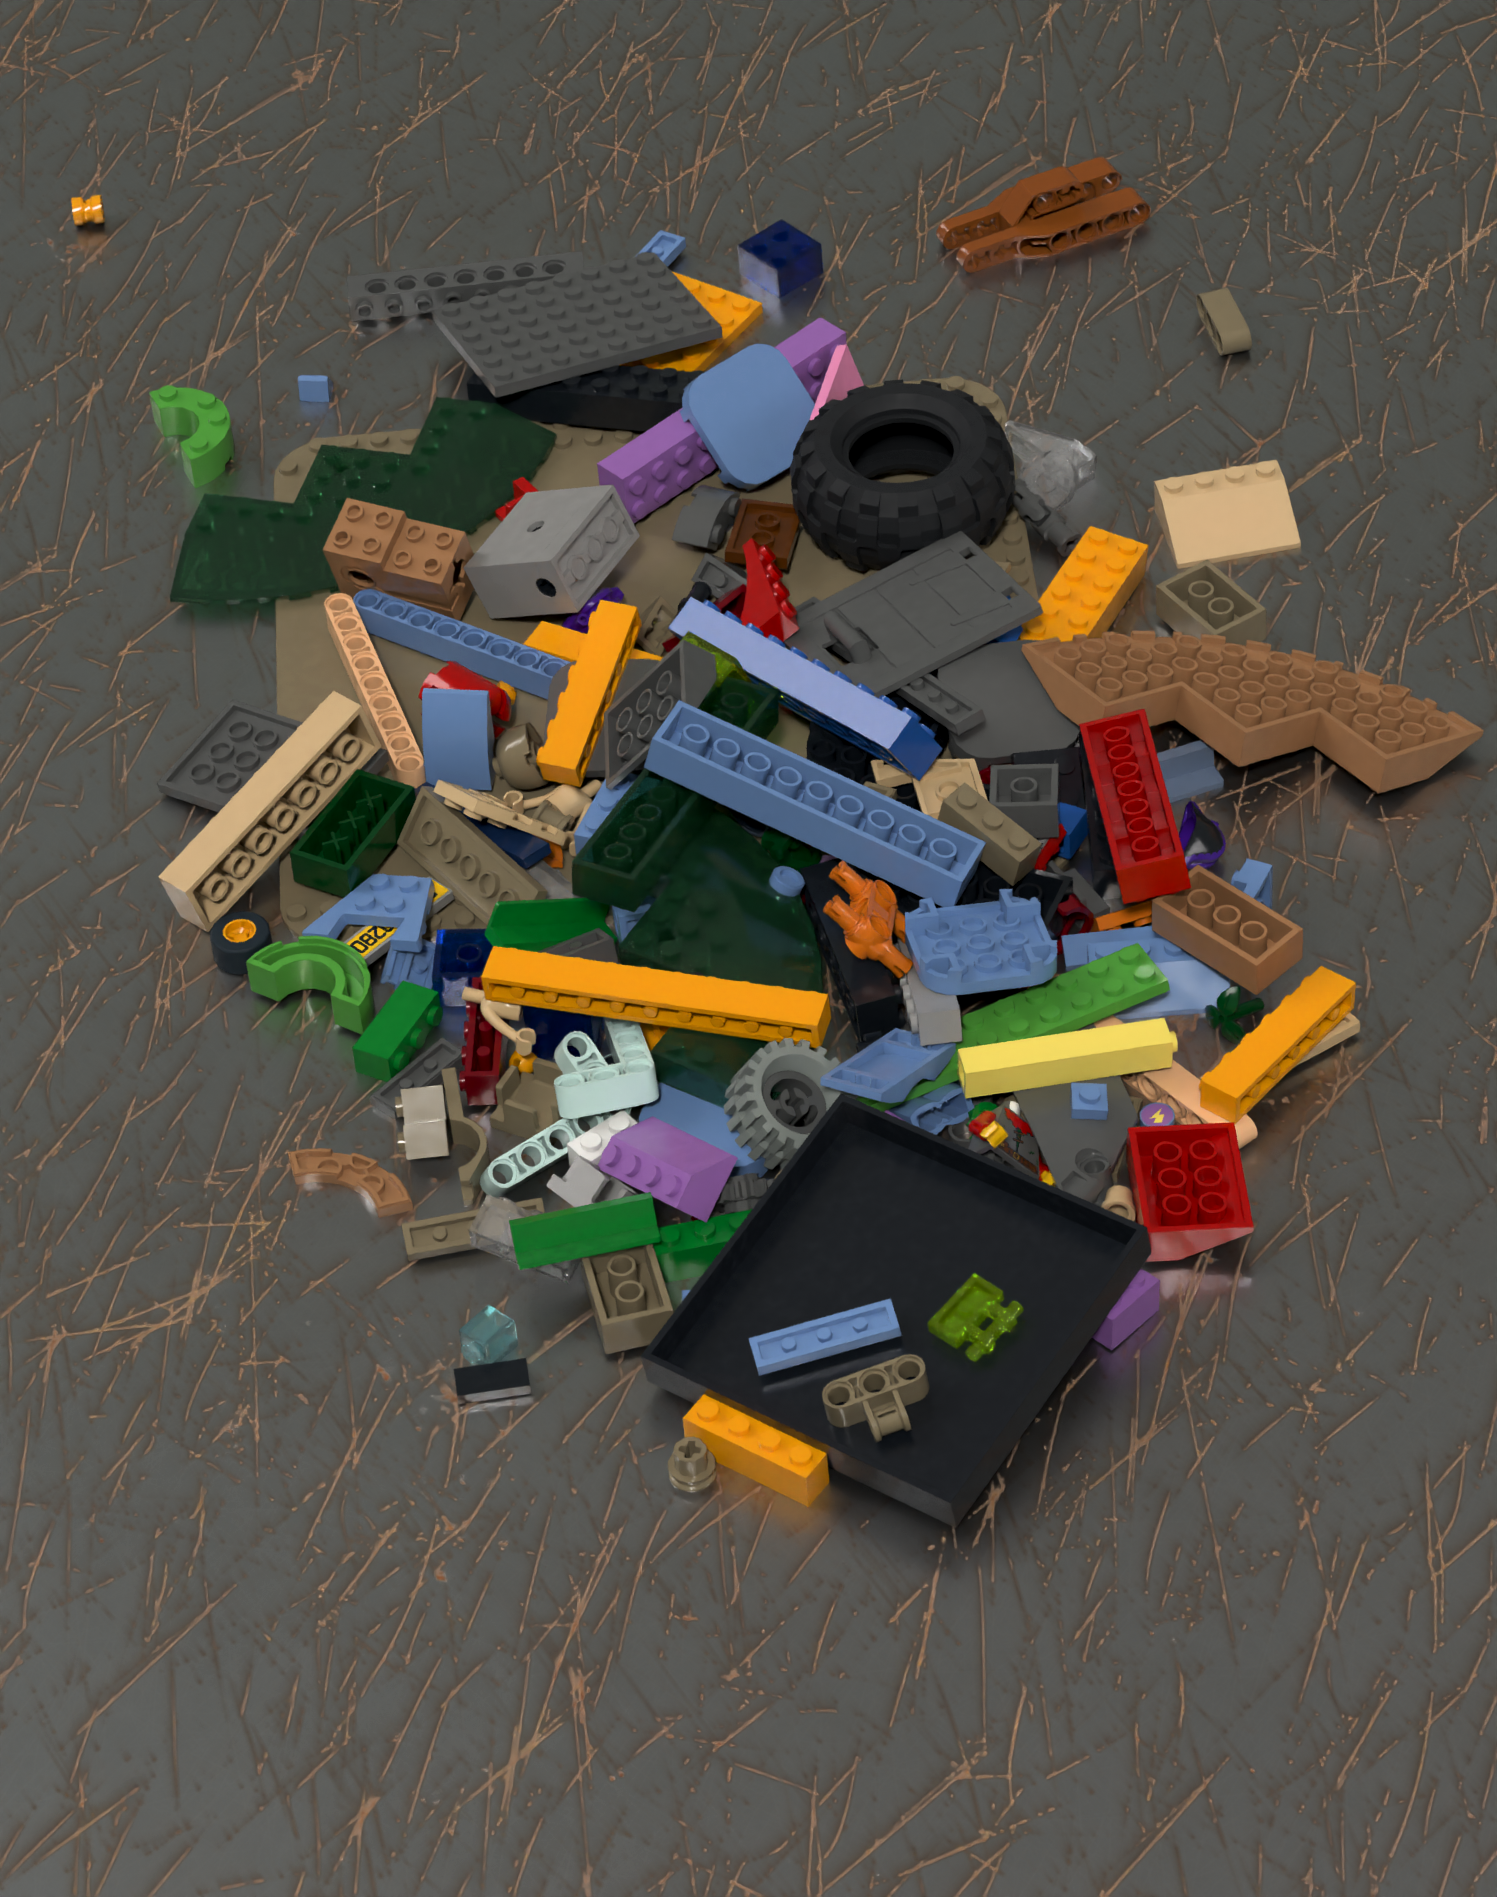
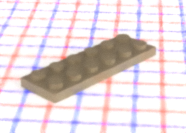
(464, 857)

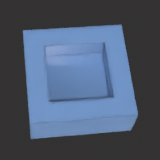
(1088, 1101)

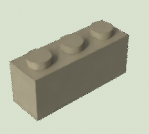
(1008, 847)

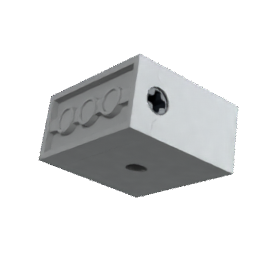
(551, 552)

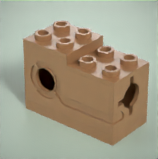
(399, 557)

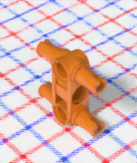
(869, 919)

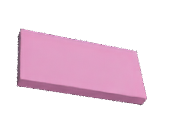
(840, 378)

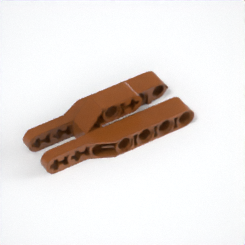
(1009, 223)

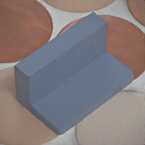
(1189, 770)

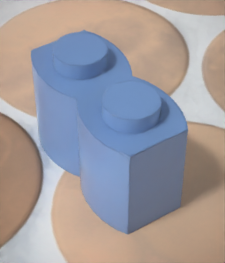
(936, 1108)

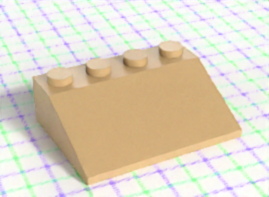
(1226, 514)

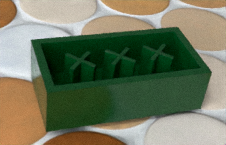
(352, 834)

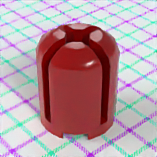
(459, 677)

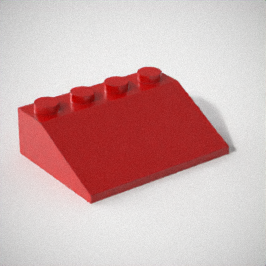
(1187, 1187)

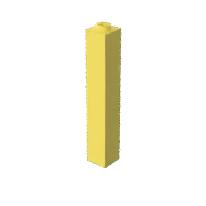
(1065, 1057)

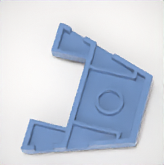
(382, 902)

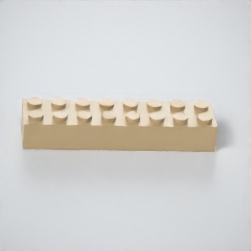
(269, 811)

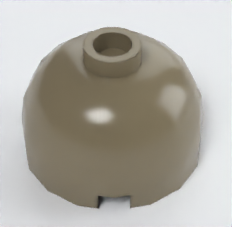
(517, 757)

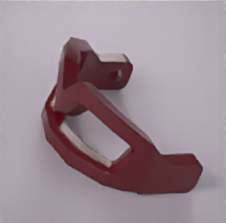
(1077, 911)

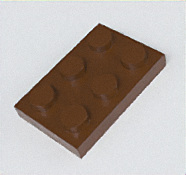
(767, 524)

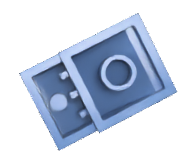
(458, 737)

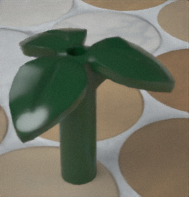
(1230, 1011)

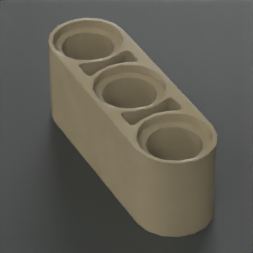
(1224, 321)

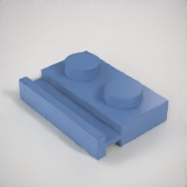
(410, 966)

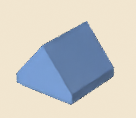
(315, 388)

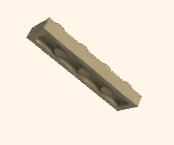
(447, 1232)

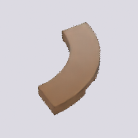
(355, 1172)

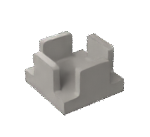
(585, 1182)

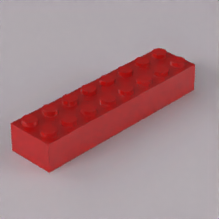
(1135, 807)

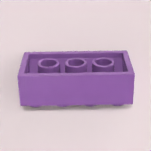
(669, 1165)

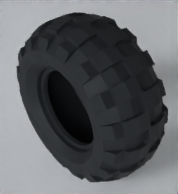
(894, 431)

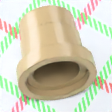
(1120, 1201)

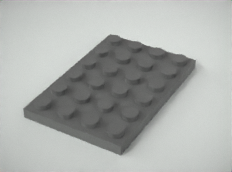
(231, 753)

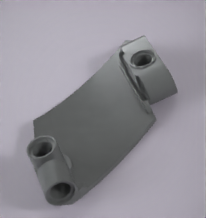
(1079, 1150)

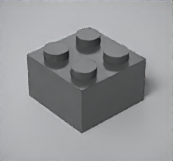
(1028, 796)

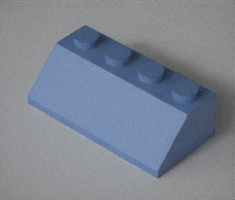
(1190, 980)

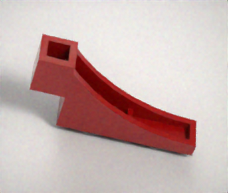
(766, 596)

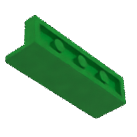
(544, 922)
(584, 1231)

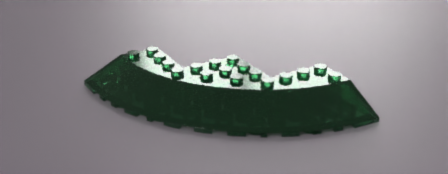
(275, 548)
(729, 923)

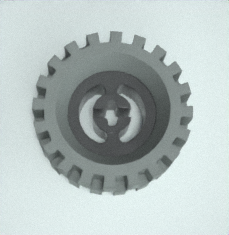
(769, 1123)

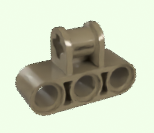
(881, 1409)

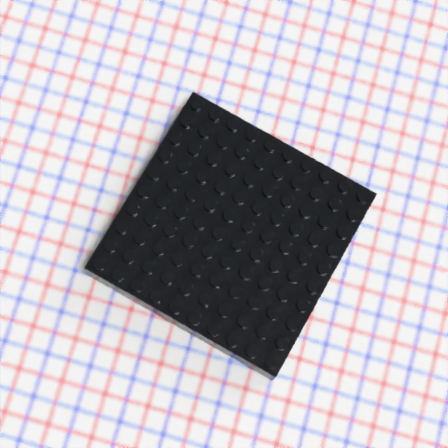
(905, 1217)

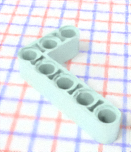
(613, 1086)
(565, 1130)

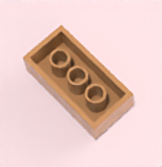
(1228, 930)

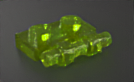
(967, 1310)

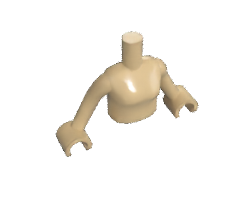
(565, 799)
(494, 1011)

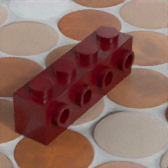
(483, 1055)

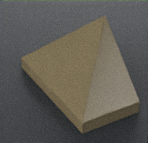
(655, 626)

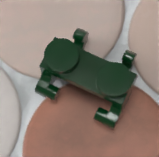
(789, 850)

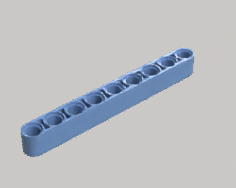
(457, 641)

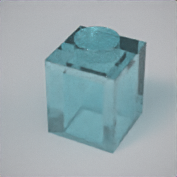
(488, 1337)

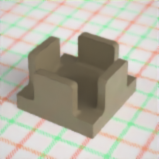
(527, 1101)

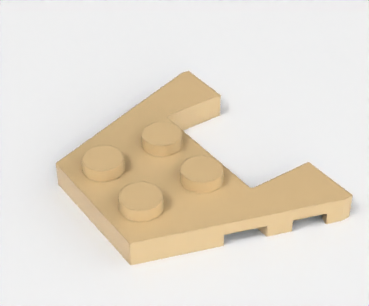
(936, 784)
(486, 805)

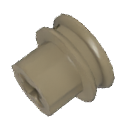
(691, 1465)

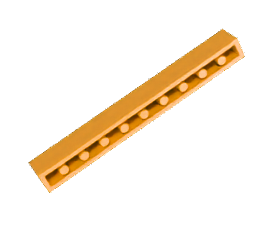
(655, 996)

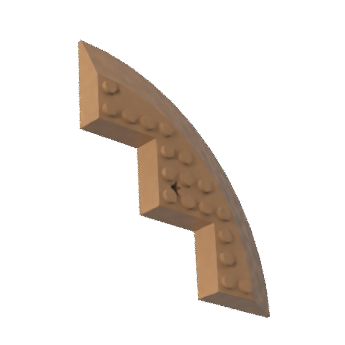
(1254, 701)

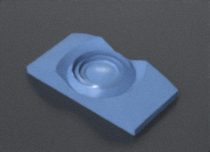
(890, 1067)

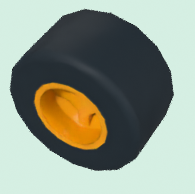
(238, 938)

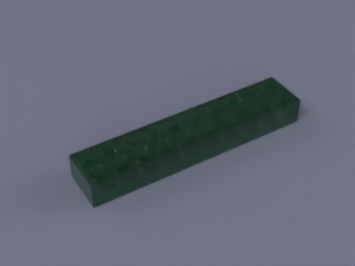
(661, 816)

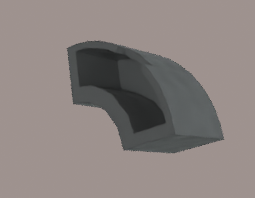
(707, 517)

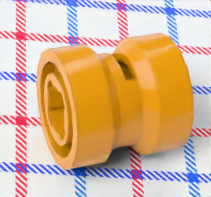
(88, 211)

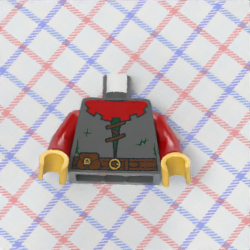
(1008, 1140)

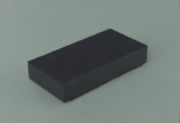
(492, 1381)

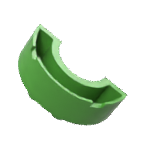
(206, 423)
(318, 965)

